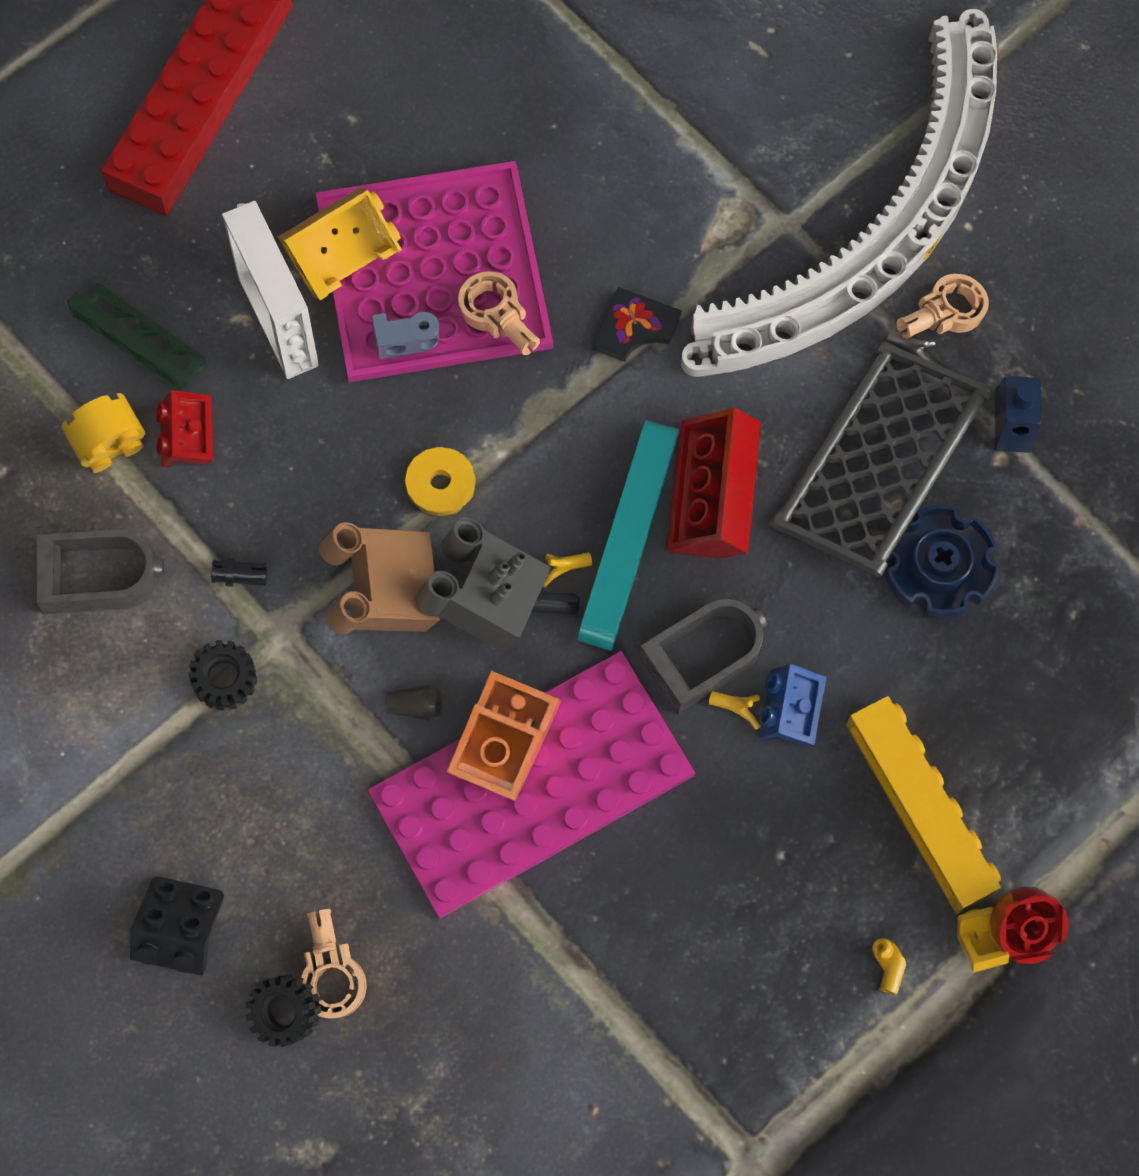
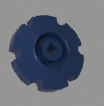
(941, 586)

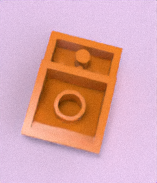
(503, 735)

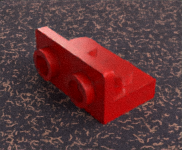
(185, 428)

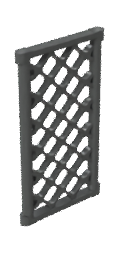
(886, 352)

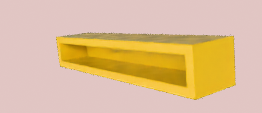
(923, 804)

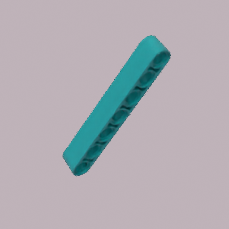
(628, 535)

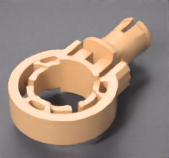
(937, 312)
(503, 317)
(325, 942)

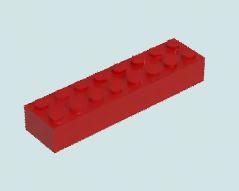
(191, 100)

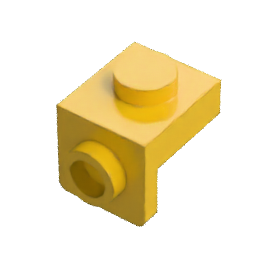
(977, 940)

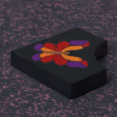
(635, 322)

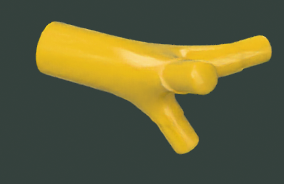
(565, 564)
(736, 704)

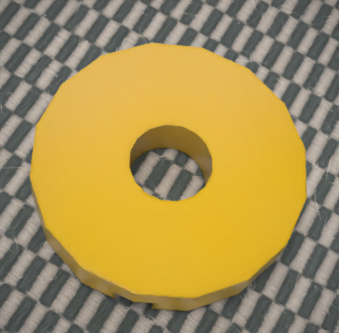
(440, 462)

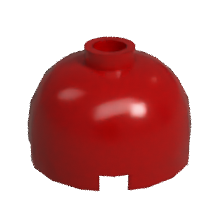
(1028, 924)

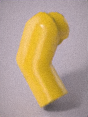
(891, 962)

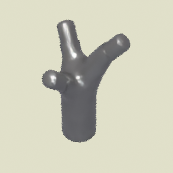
(911, 345)

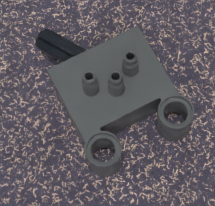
(496, 589)

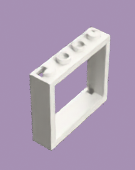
(271, 289)

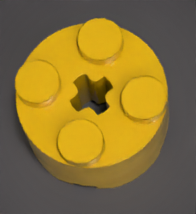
(103, 432)

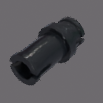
(238, 572)

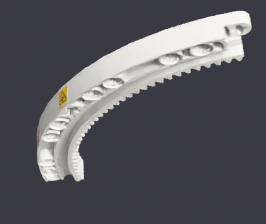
(825, 298)

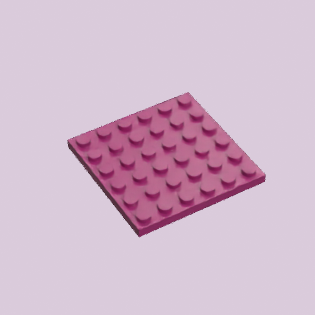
(448, 232)

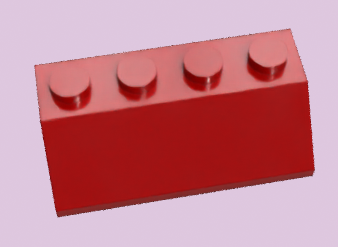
(714, 485)

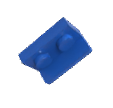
(792, 705)

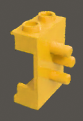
(340, 241)

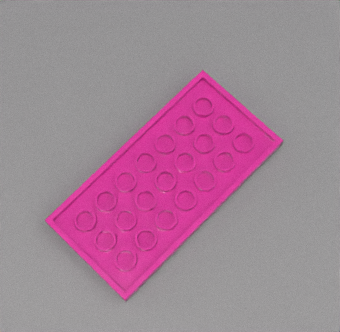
(595, 766)

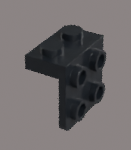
(175, 925)

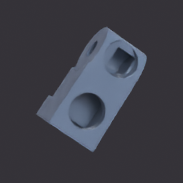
(405, 335)

